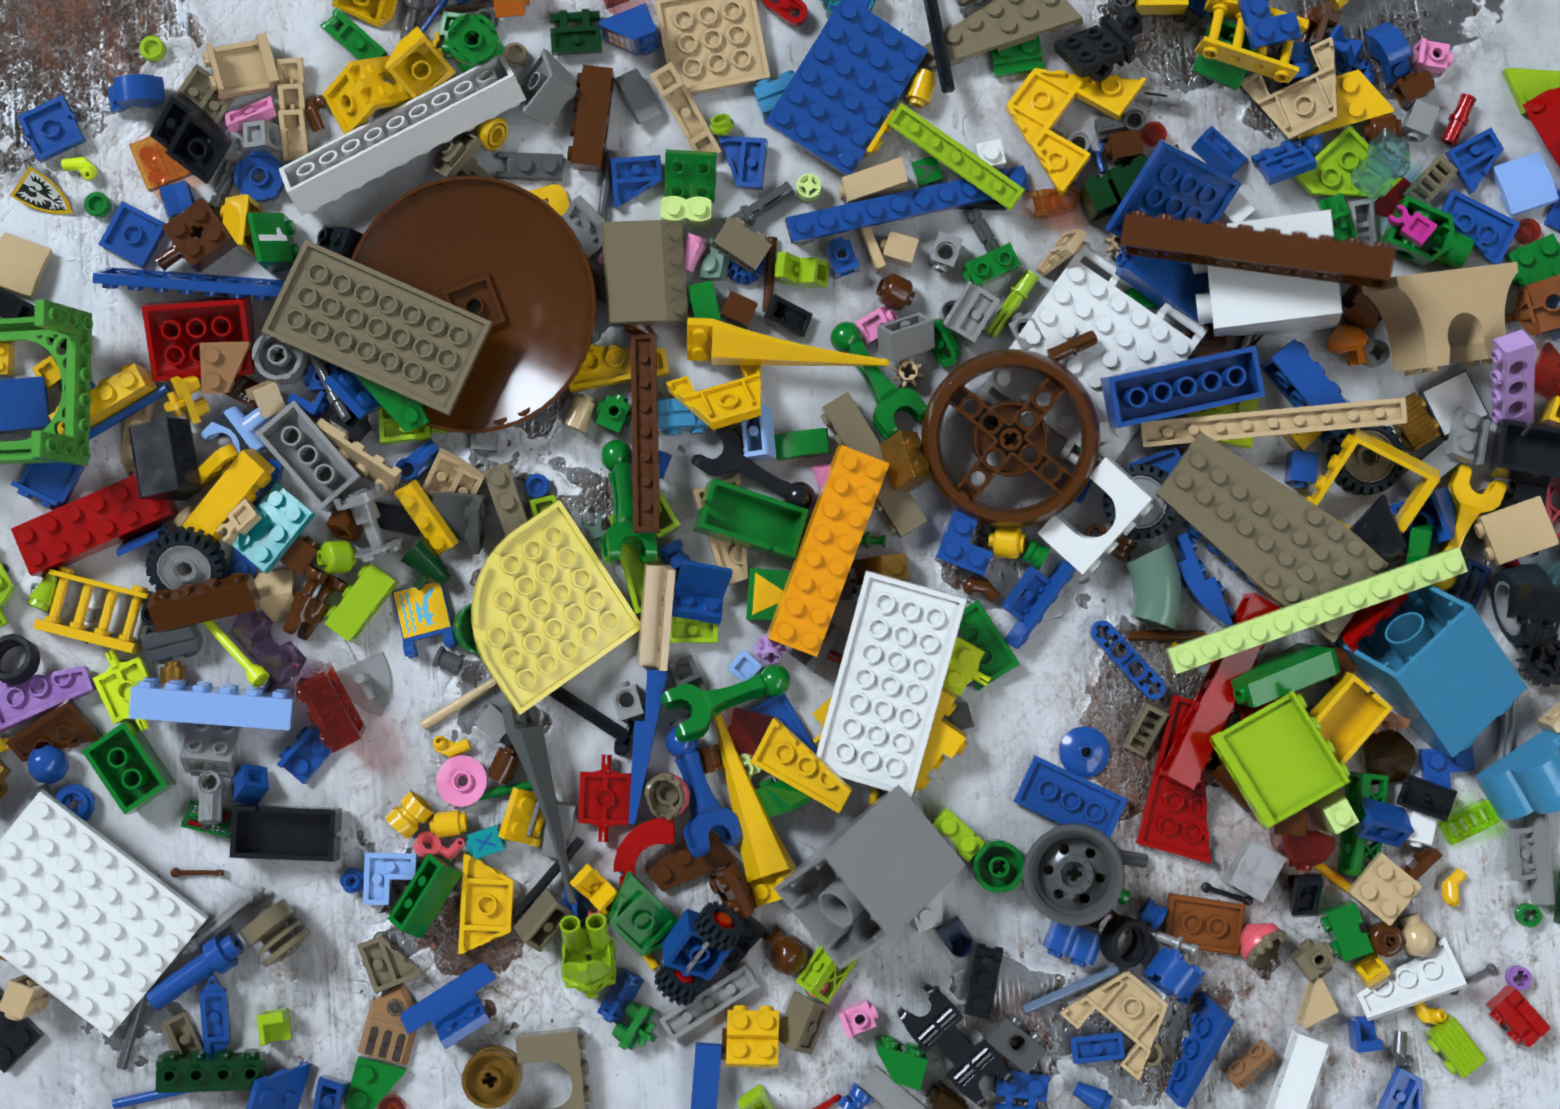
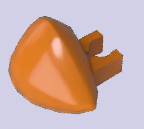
(1351, 340)

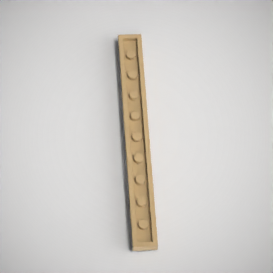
(1276, 421)

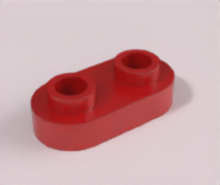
(784, 8)

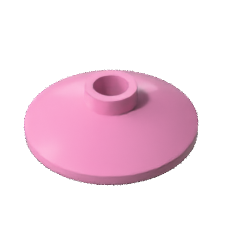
(448, 781)

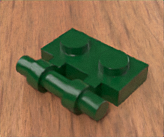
(578, 39)

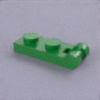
(352, 37)

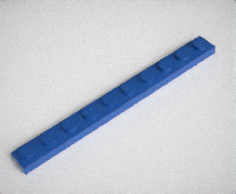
(892, 207)

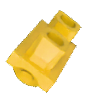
(184, 388)

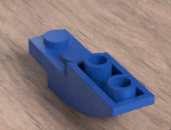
(1204, 592)

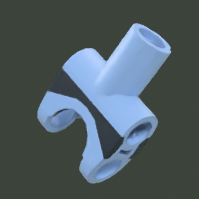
(238, 428)

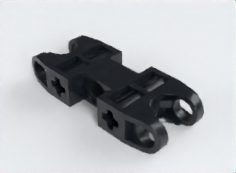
(955, 1045)

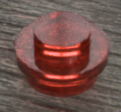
(1153, 133)

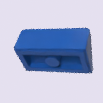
(1218, 152)

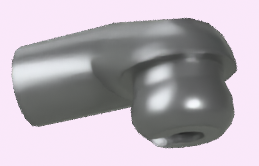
(1399, 1050)

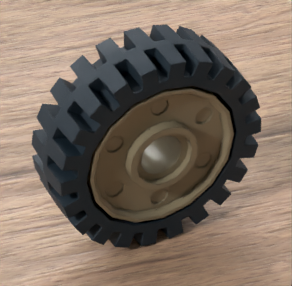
(1372, 477)

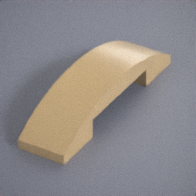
(684, 109)

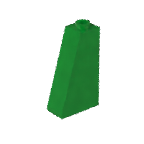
(1284, 672)

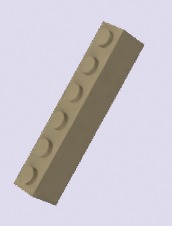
(856, 434)

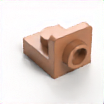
(1393, 722)

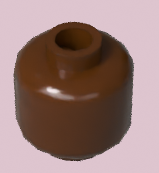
(1378, 123)
(895, 291)
(1385, 939)

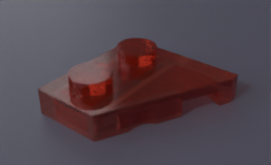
(1547, 372)

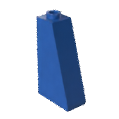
(1163, 281)

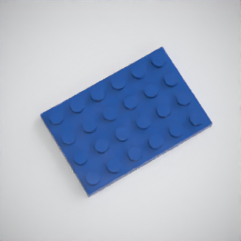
(846, 86)

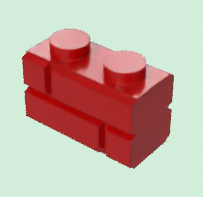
(1518, 1017)

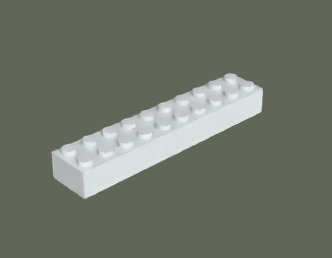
(401, 135)

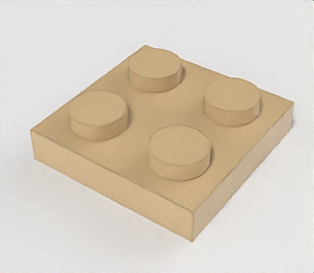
(1384, 888)

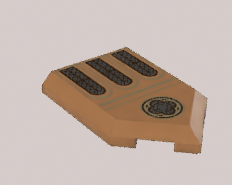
(384, 1031)

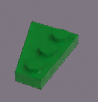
(403, 410)
(981, 631)

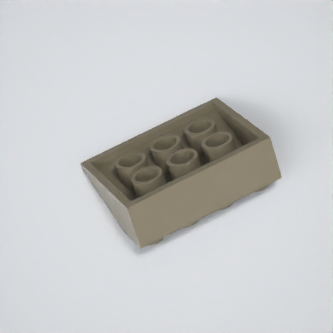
(645, 273)

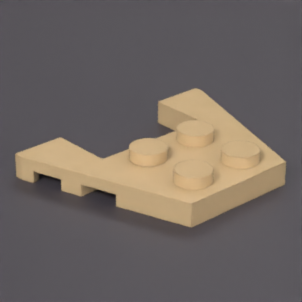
(1304, 103)
(1130, 1008)

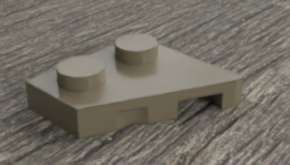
(386, 963)

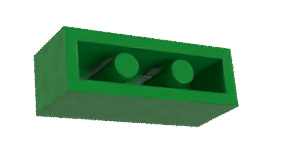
(425, 895)

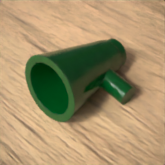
(427, 563)

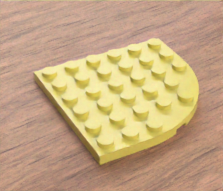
(545, 608)

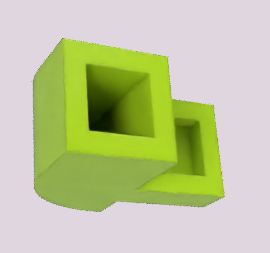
(801, 271)

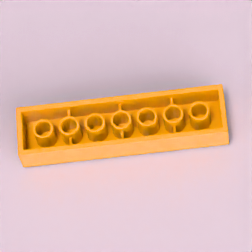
(827, 550)

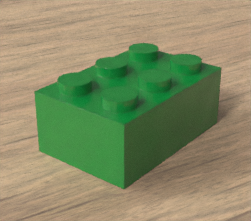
(129, 767)

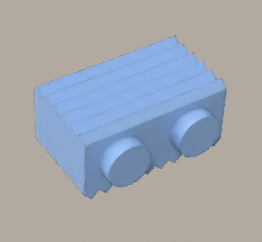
(759, 436)

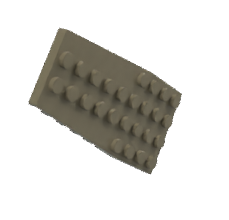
(1267, 529)

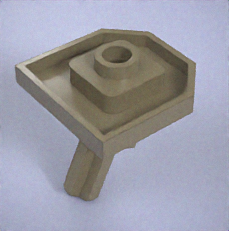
(457, 157)

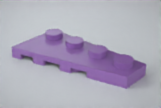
(42, 694)

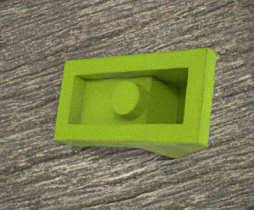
(756, 1099)

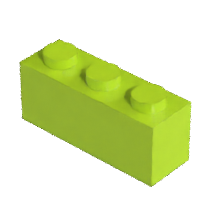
(361, 602)

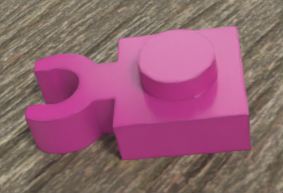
(1415, 227)

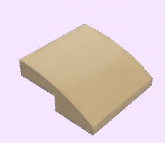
(22, 265)
(452, 474)

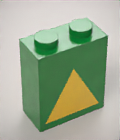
(764, 593)

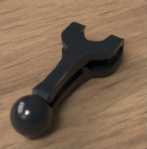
(734, 460)

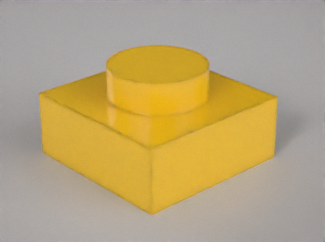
(50, 370)

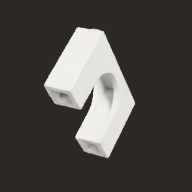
(1129, 500)

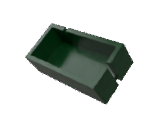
(1104, 194)

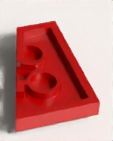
(1366, 618)

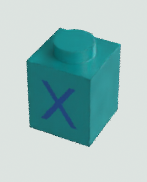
(485, 842)

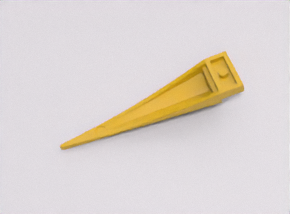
(732, 345)
(762, 850)

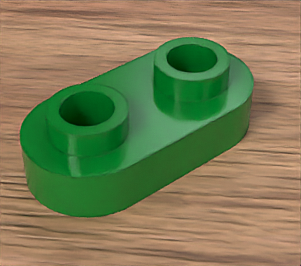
(944, 345)

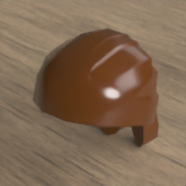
(786, 952)

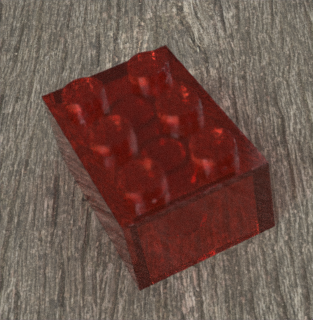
(330, 707)

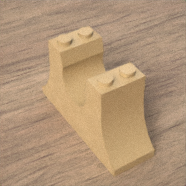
(1444, 316)

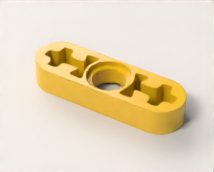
(217, 464)

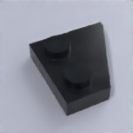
(1381, 530)

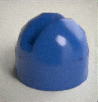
(1313, 144)

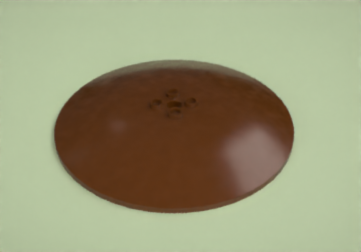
(523, 265)

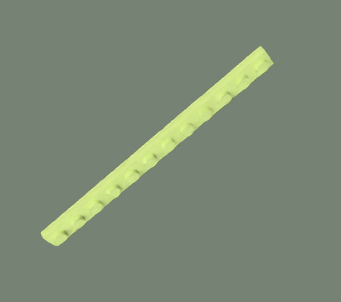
(1316, 610)

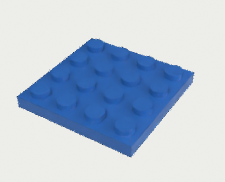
(1176, 186)

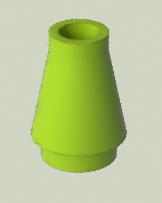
(44, 593)

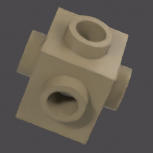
(1313, 958)

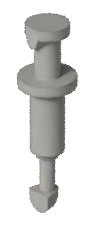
(1177, 943)

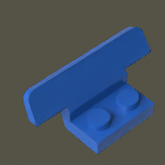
(452, 1008)

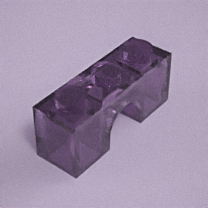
(254, 635)

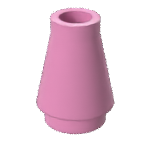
(693, 250)

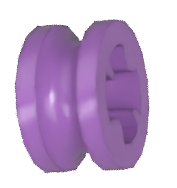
(1523, 983)

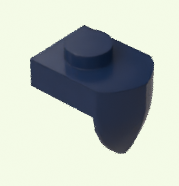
(956, 937)

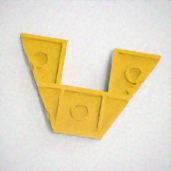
(1044, 100)

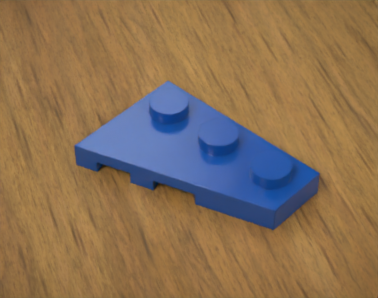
(1487, 227)

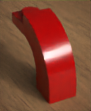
(646, 834)

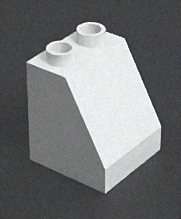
(1270, 303)

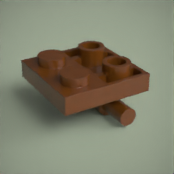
(733, 890)

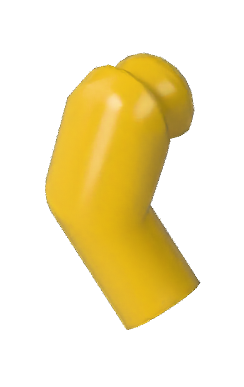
(1429, 1015)

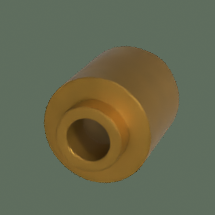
(173, 670)

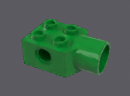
(1443, 246)

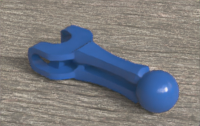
(704, 808)

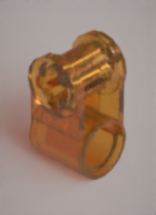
(1052, 202)

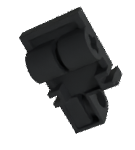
(1098, 49)

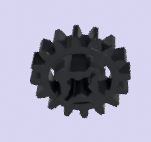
(1549, 669)

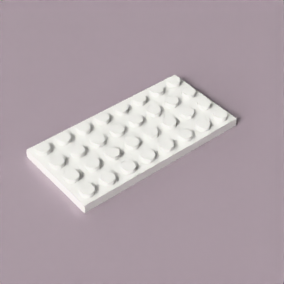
(890, 682)

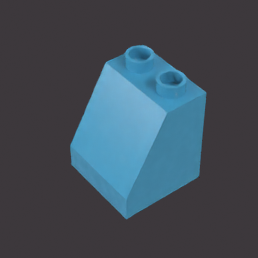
(1438, 669)

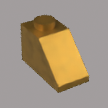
(889, 565)

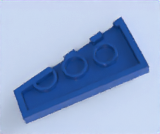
(1207, 1034)

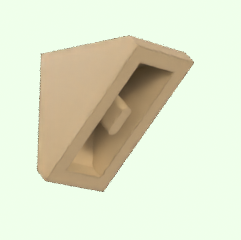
(1316, 1004)

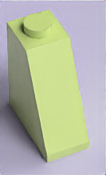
(1333, 813)

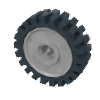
(1159, 517)
(180, 547)

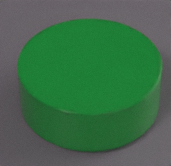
(98, 205)

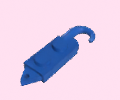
(214, 1016)

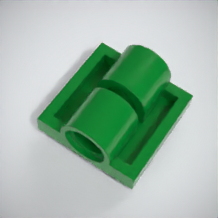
(690, 174)

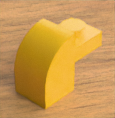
(595, 888)

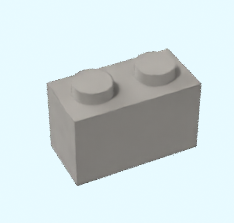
(906, 337)

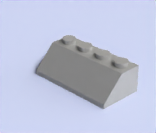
(308, 456)

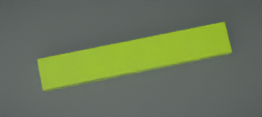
(956, 156)

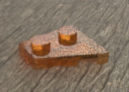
(155, 165)

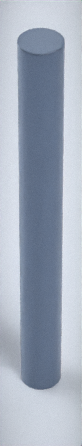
(1071, 989)

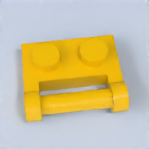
(518, 818)

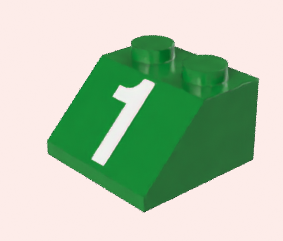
(273, 240)

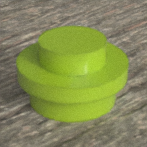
(721, 124)

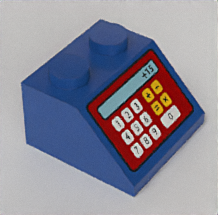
(631, 31)

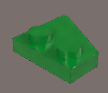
(371, 1082)

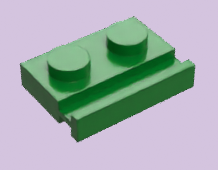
(1017, 59)

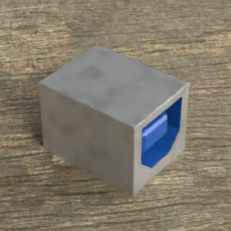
(1253, 869)

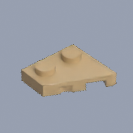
(1067, 245)

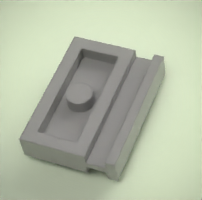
(971, 312)
(1468, 437)

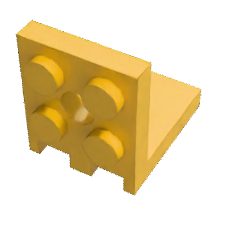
(367, 91)

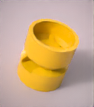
(412, 811)

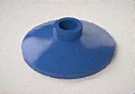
(1072, 746)

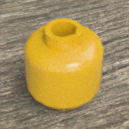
(1007, 542)

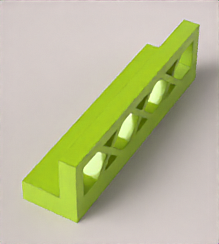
(820, 971)

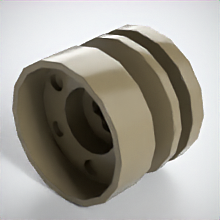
(275, 933)

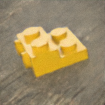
(752, 1037)

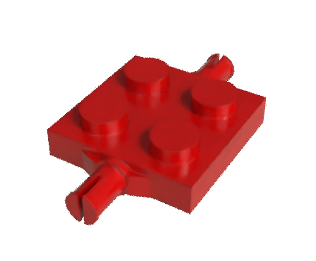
(604, 798)

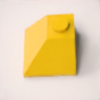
(418, 64)
(236, 220)

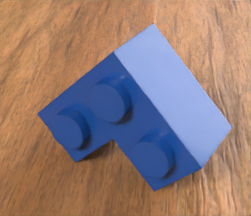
(957, 550)

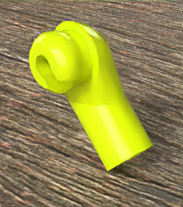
(80, 164)

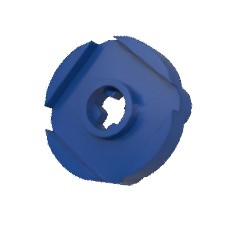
(251, 165)

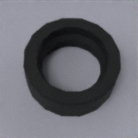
(30, 662)
(1139, 945)

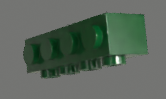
(209, 1071)

